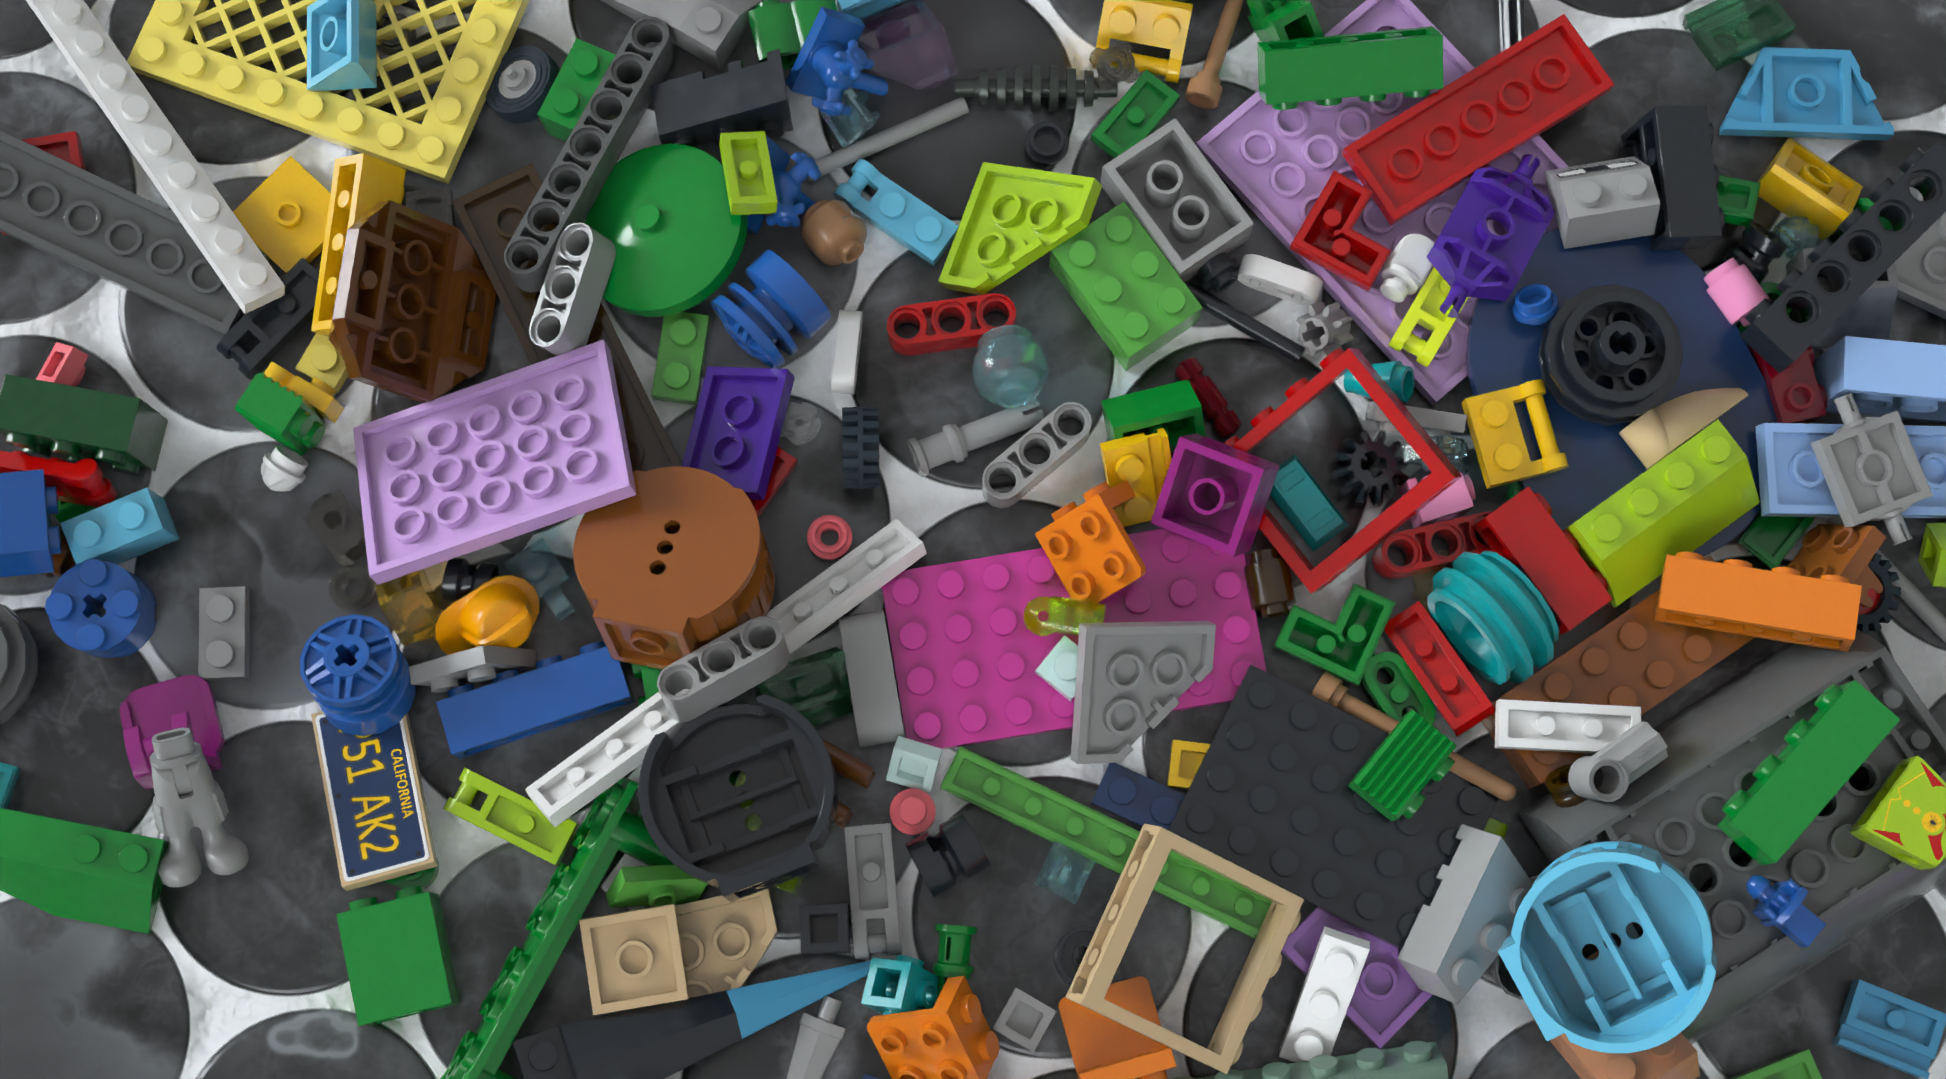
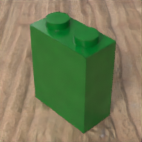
(397, 956)

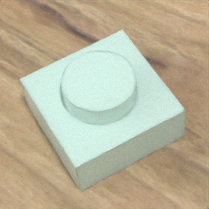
(1060, 668)
(914, 764)

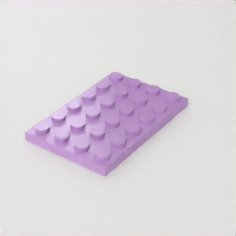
(492, 462)

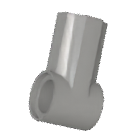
(1620, 763)

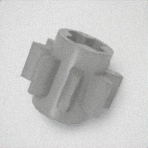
(1324, 328)

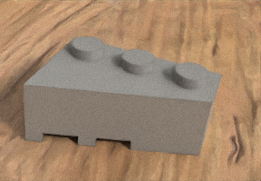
(1467, 918)

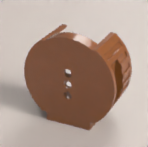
(711, 579)

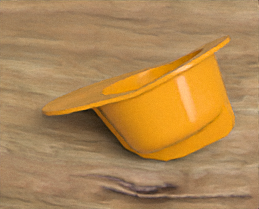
(491, 615)

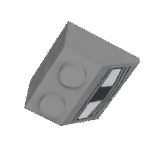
(1603, 201)

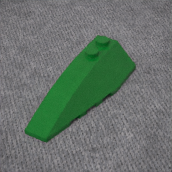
(81, 870)

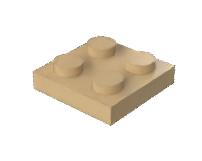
(633, 959)

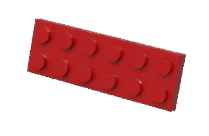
(1477, 119)

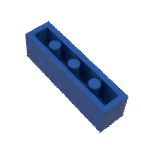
(534, 701)

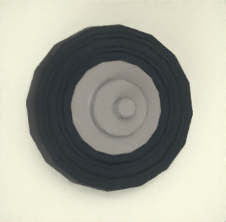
(522, 84)

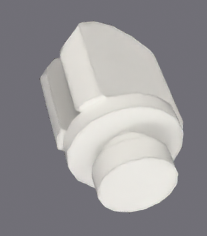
(1406, 267)

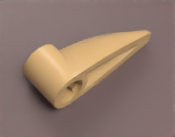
(1676, 421)

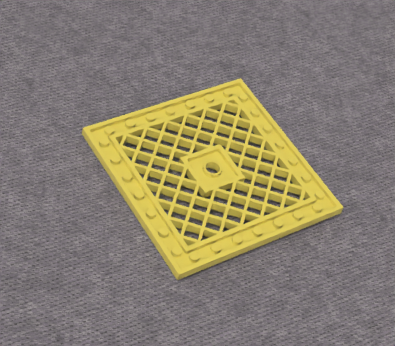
(428, 148)

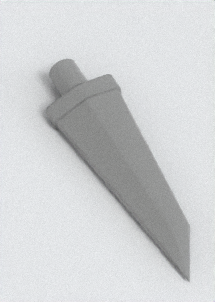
(816, 1041)

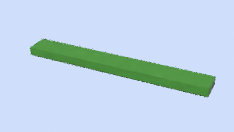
(1098, 839)

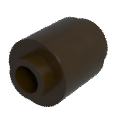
(1269, 583)

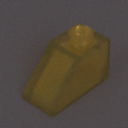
(410, 606)

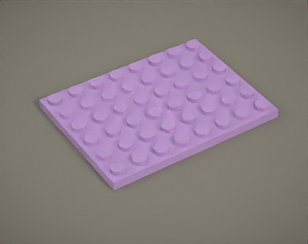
(1287, 156)

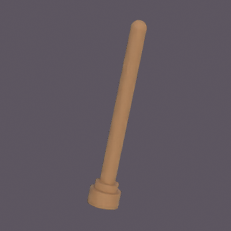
(1205, 88)
(1334, 693)

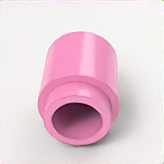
(1734, 291)

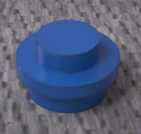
(1535, 304)

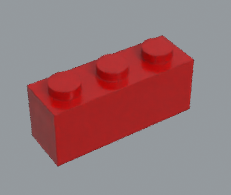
(1547, 555)

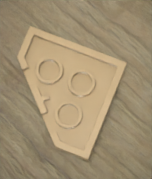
(724, 940)

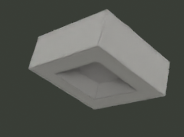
(1024, 1019)

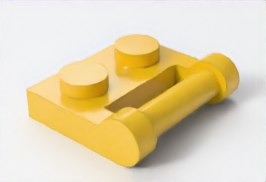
(1148, 23)
(1500, 438)

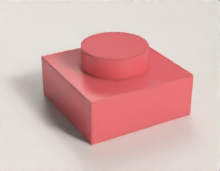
(64, 365)

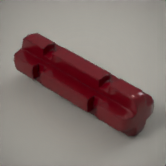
(1209, 396)

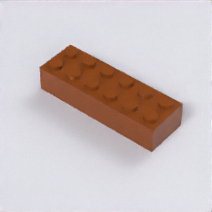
(1619, 665)

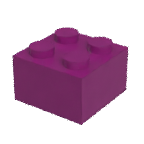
(1214, 494)

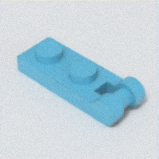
(897, 212)

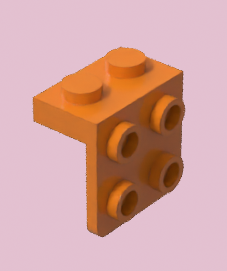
(1092, 546)
(938, 1041)
(1109, 1049)

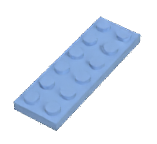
(1796, 487)

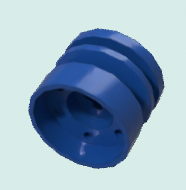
(773, 308)
(357, 675)

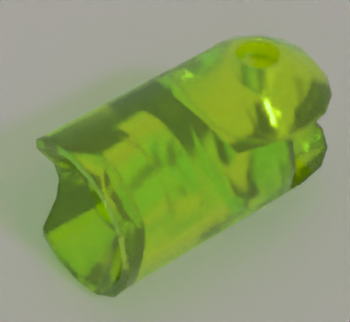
(1063, 613)

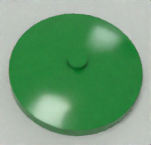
(668, 228)

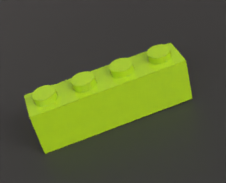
(1666, 511)

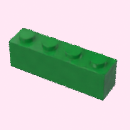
(1350, 66)
(1807, 772)

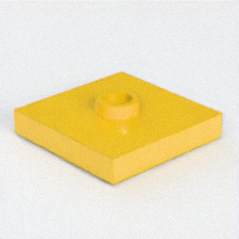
(287, 215)

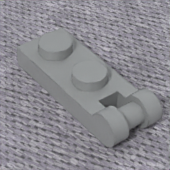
(872, 888)

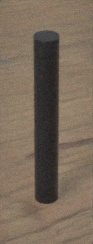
(1247, 324)

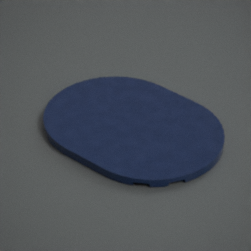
(1599, 460)

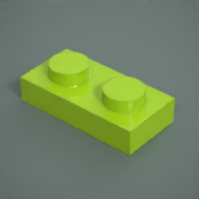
(748, 173)

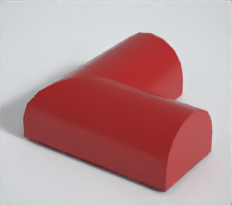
(1329, 234)

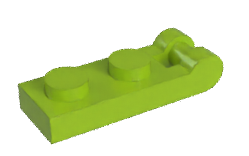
(511, 817)

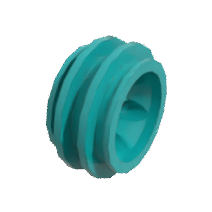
(1493, 617)

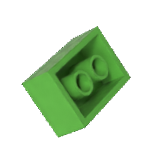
(1125, 286)

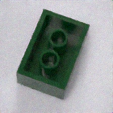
(80, 424)

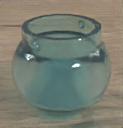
(1009, 366)

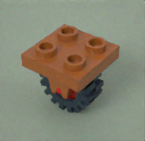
(1852, 554)

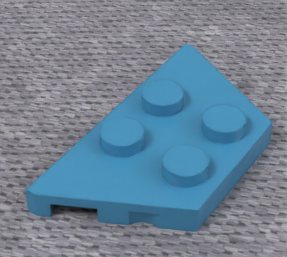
(1805, 97)

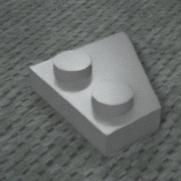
(471, 665)

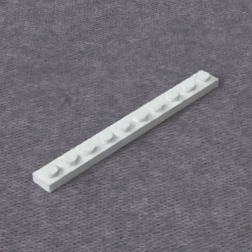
(161, 152)
(801, 618)

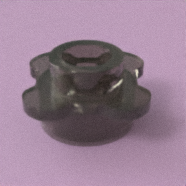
(1122, 56)

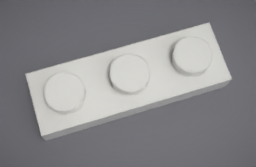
(1560, 725)
(1324, 996)

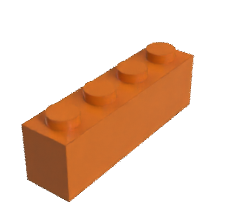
(1758, 601)

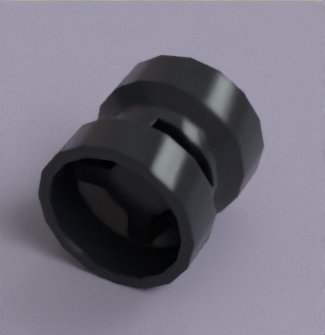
(1757, 250)
(462, 577)

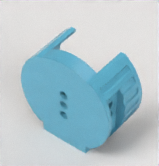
(1630, 992)

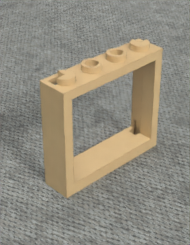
(1120, 923)

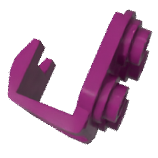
(168, 706)

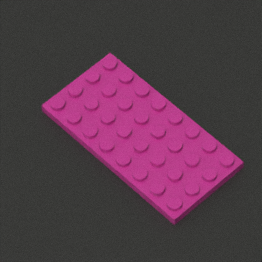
(972, 661)

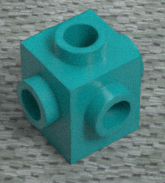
(899, 986)

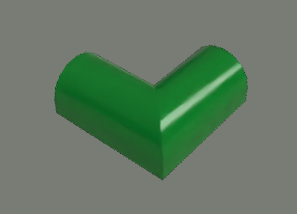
(1340, 646)

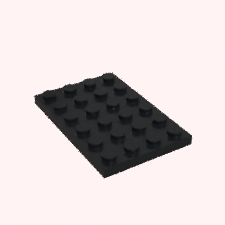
(1283, 809)

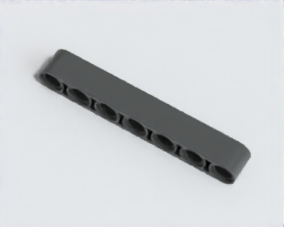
(588, 134)

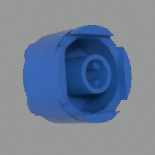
(77, 604)

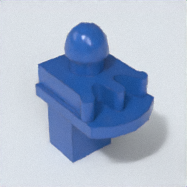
(1783, 908)

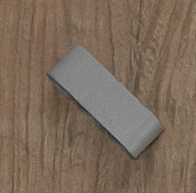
(578, 267)
(1045, 435)
(871, 678)
(713, 688)

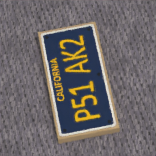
(374, 803)

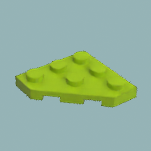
(1013, 222)

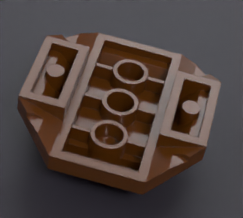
(411, 304)

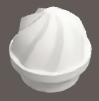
(283, 469)

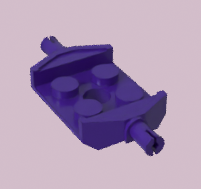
(1474, 258)

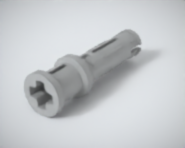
(956, 441)

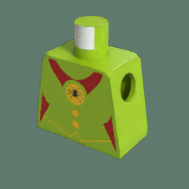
(1907, 816)

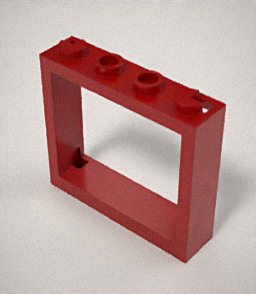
(1299, 396)

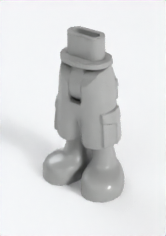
(188, 799)

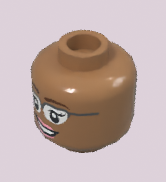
(833, 232)

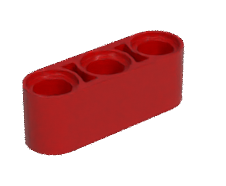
(929, 315)
(1419, 551)

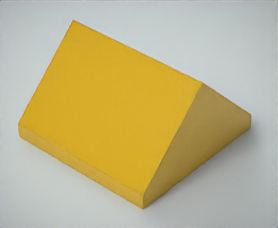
(1808, 186)

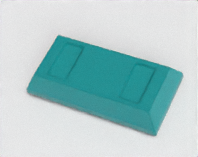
(1306, 504)

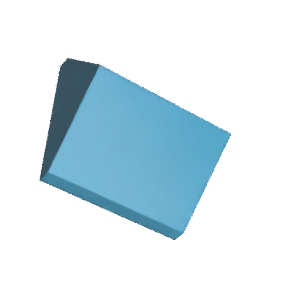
(341, 45)

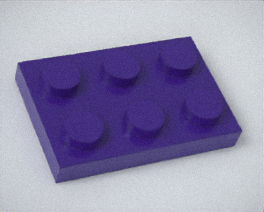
(739, 425)

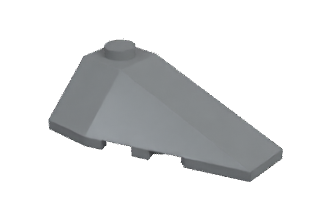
(699, 26)

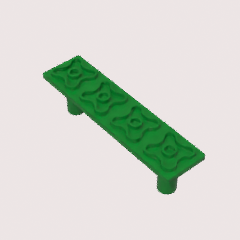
(551, 924)

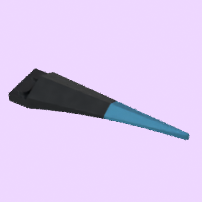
(671, 1035)

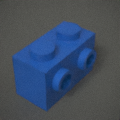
(25, 524)

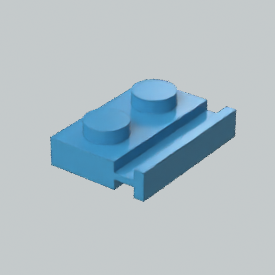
(1890, 1029)

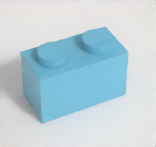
(121, 529)

